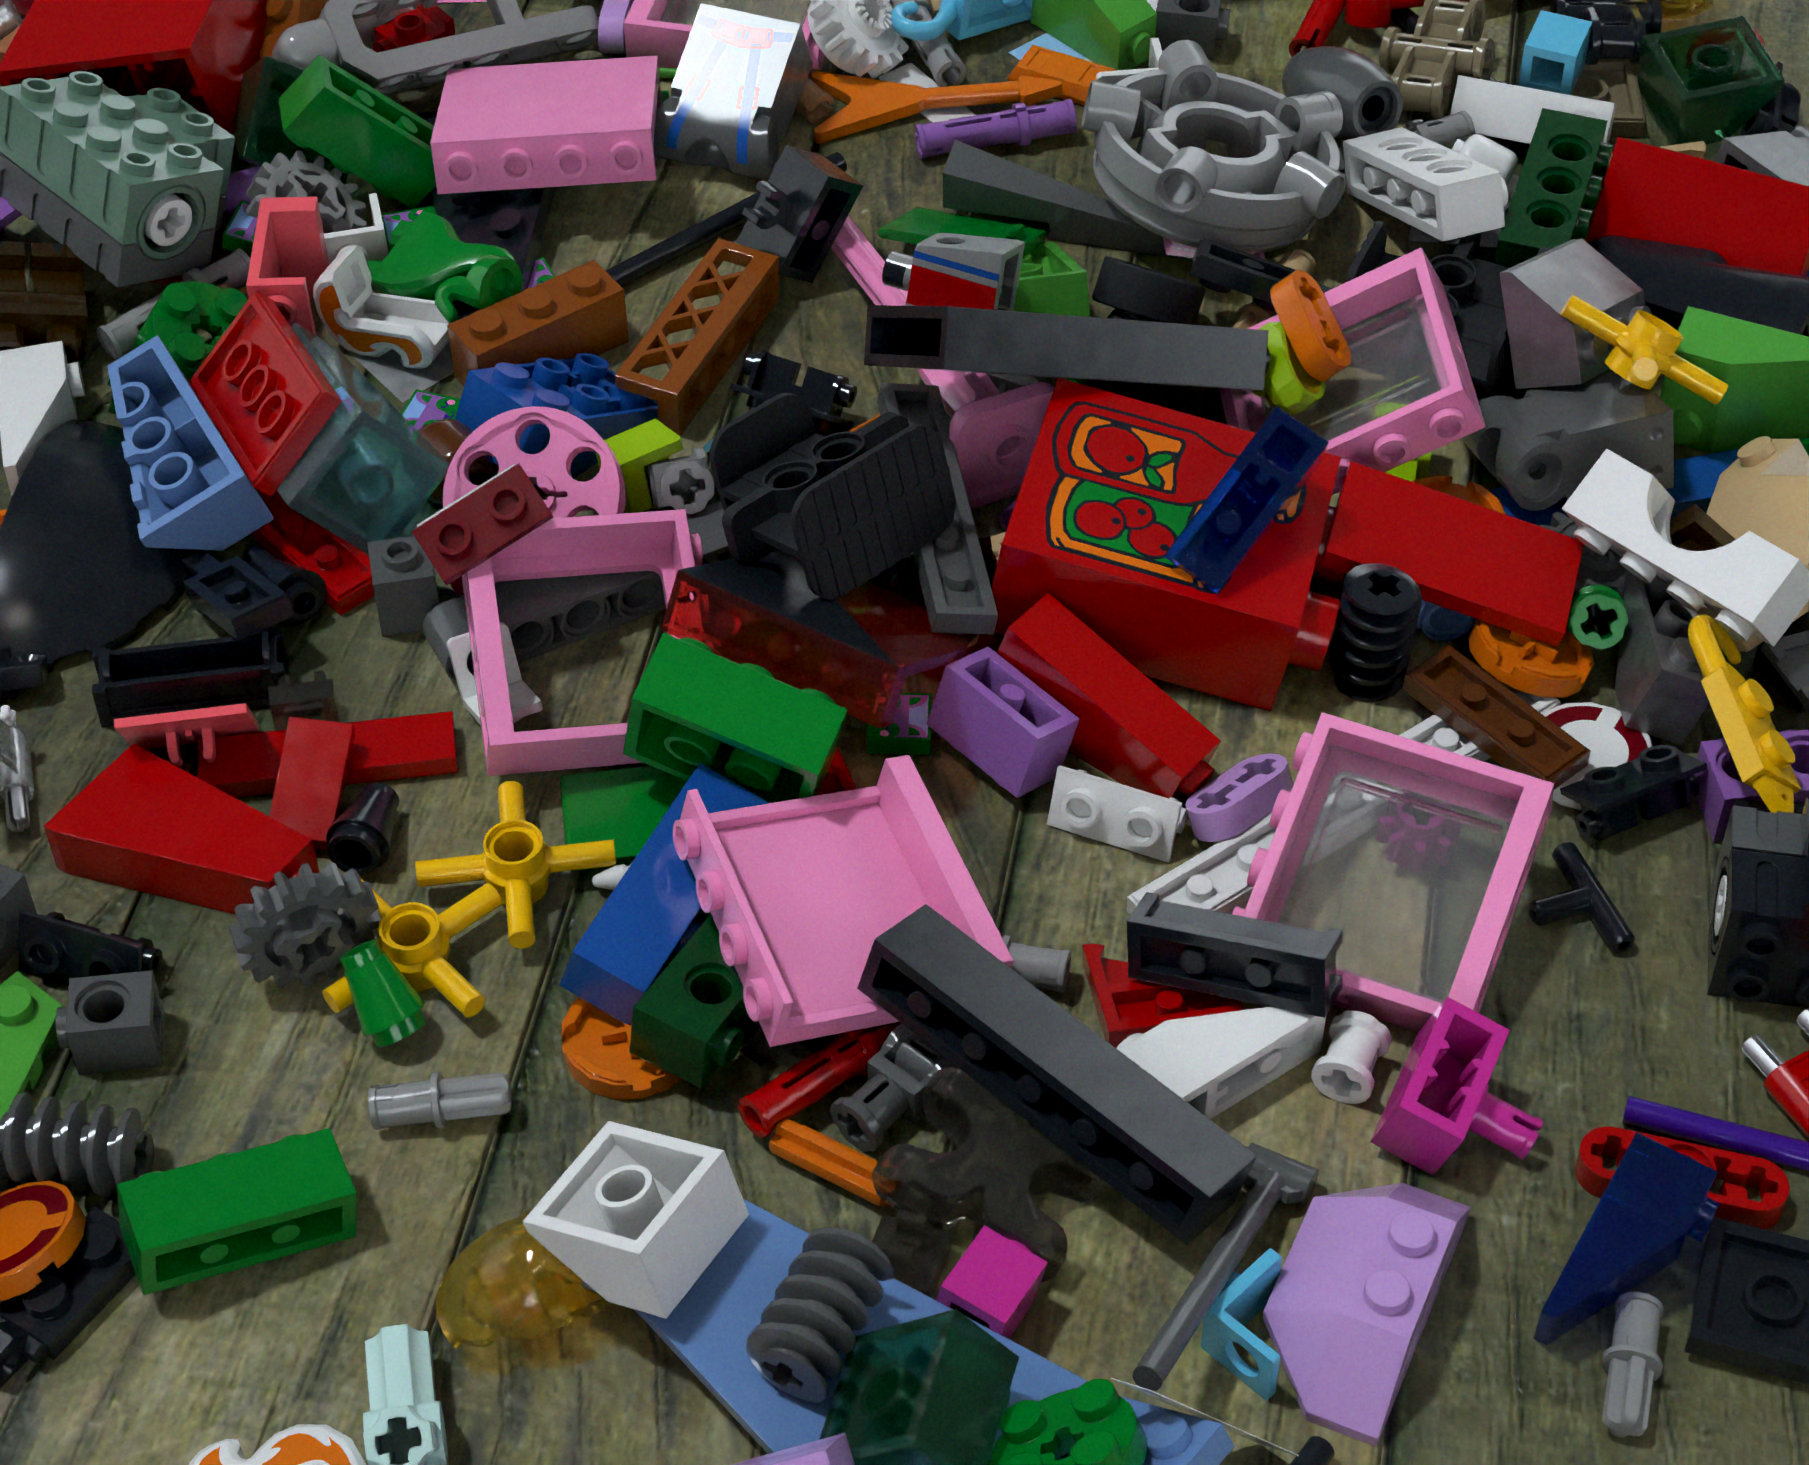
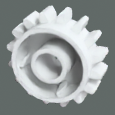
(857, 35)

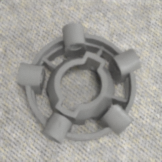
(1255, 200)

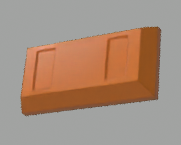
(1049, 64)

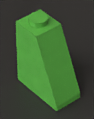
(1102, 30)

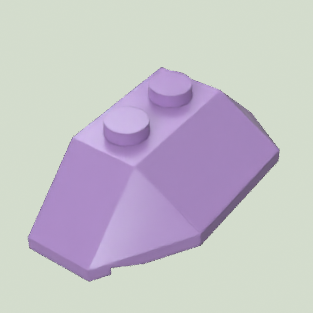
(1360, 1300)

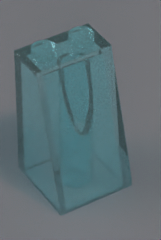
(367, 462)

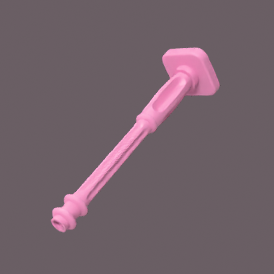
(988, 428)

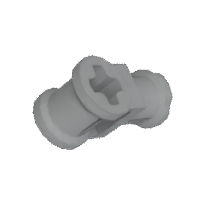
(681, 482)

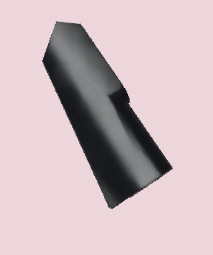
(1702, 279)

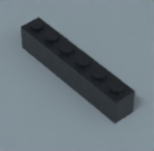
(1056, 1073)

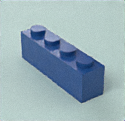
(648, 911)

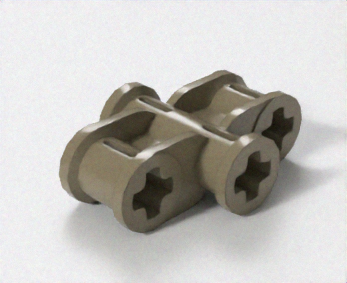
(1442, 47)

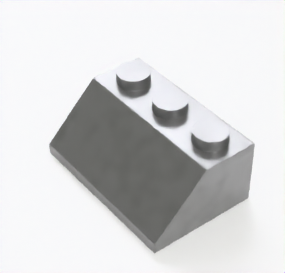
(1541, 341)

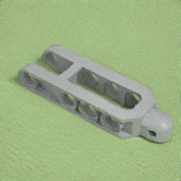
(426, 63)

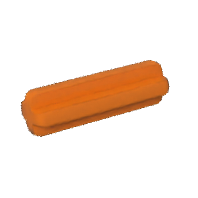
(826, 1158)

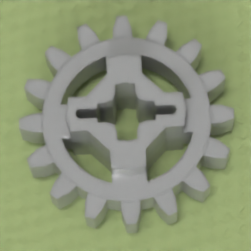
(307, 179)

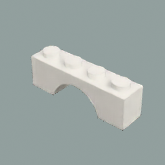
(1746, 581)

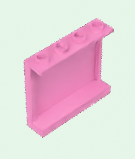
(547, 125)
(812, 887)

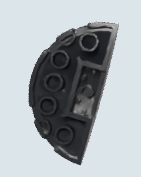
(74, 549)

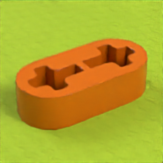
(1310, 325)

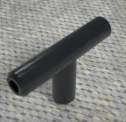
(1584, 897)

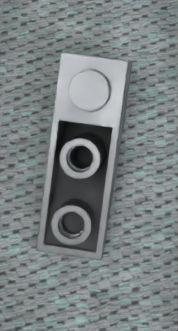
(1656, 666)

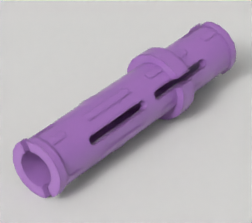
(1005, 127)

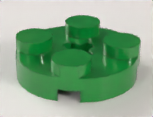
(189, 307)
(1085, 1421)

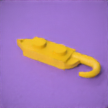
(1743, 716)

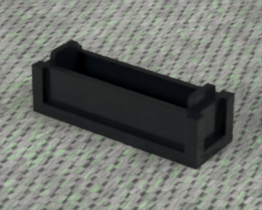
(188, 675)
(1233, 956)

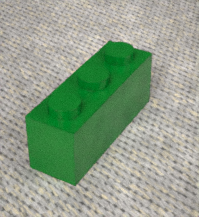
(360, 131)
(236, 1210)

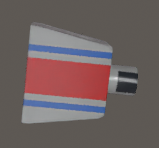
(958, 272)

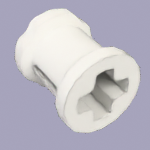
(1351, 1057)

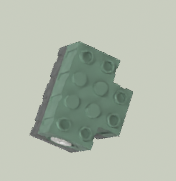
(115, 176)

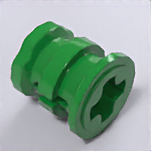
(1606, 600)

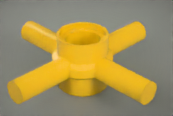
(1644, 349)
(516, 863)
(420, 947)

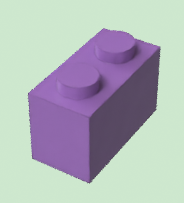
(1002, 721)

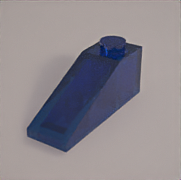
(1248, 500)
(1633, 1233)

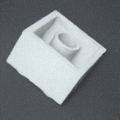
(640, 1216)

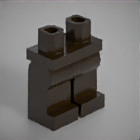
(54, 302)

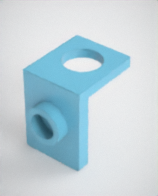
(1226, 1321)

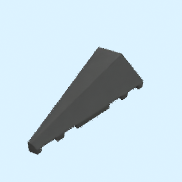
(999, 187)

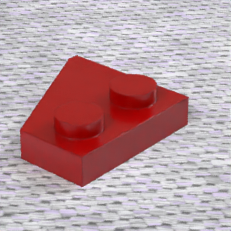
(1136, 1005)

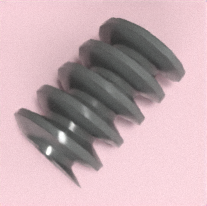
(72, 1148)
(817, 1312)

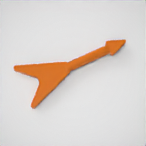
(880, 101)

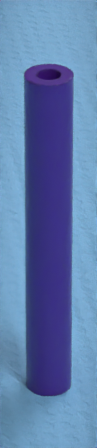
(1717, 1132)

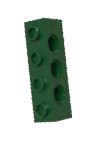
(1555, 186)
(692, 1012)

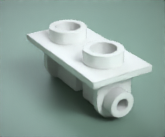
(1115, 813)

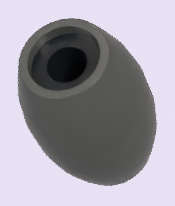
(1363, 88)

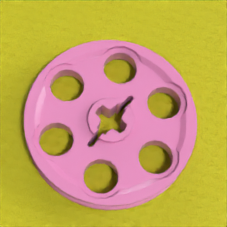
(547, 469)

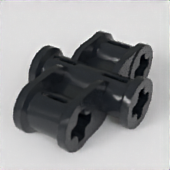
(1616, 25)

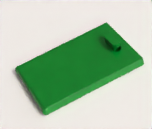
(923, 223)
(617, 806)

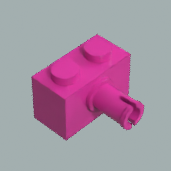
(1446, 1093)

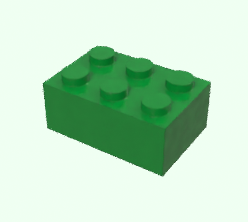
(732, 721)

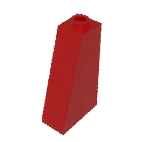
(1125, 718)
(172, 836)

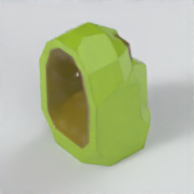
(1286, 380)

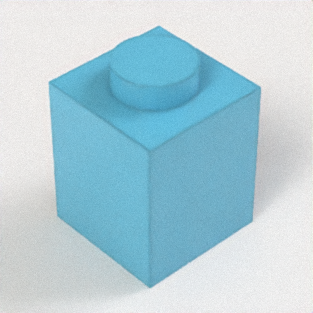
(1555, 53)

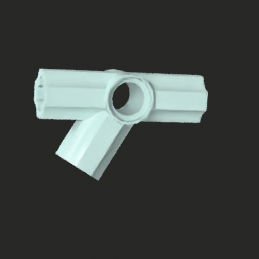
(403, 1416)

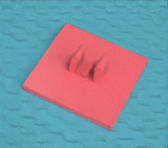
(187, 727)

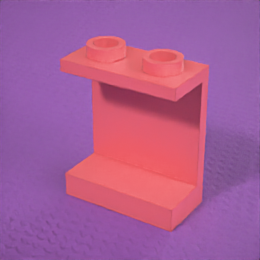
(288, 255)

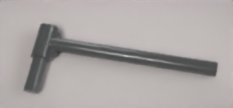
(1270, 1180)

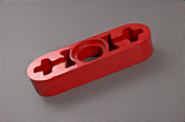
(1734, 1168)

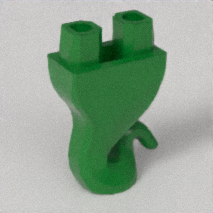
(437, 266)

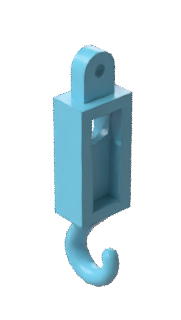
(960, 18)

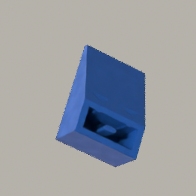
(574, 385)

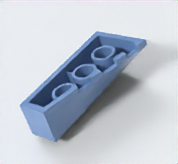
(180, 465)

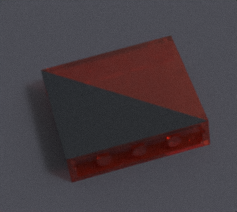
(845, 647)

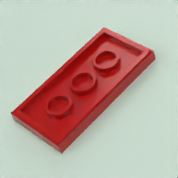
(1706, 206)
(264, 393)
(1456, 552)

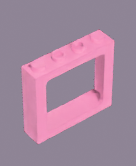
(563, 549)

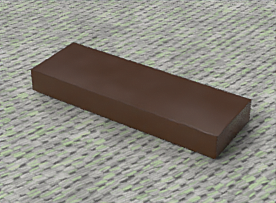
(1495, 718)

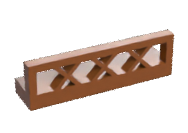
(719, 332)

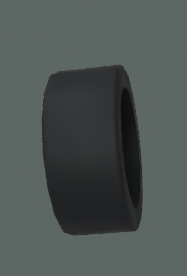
(1147, 292)

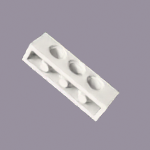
(1425, 184)

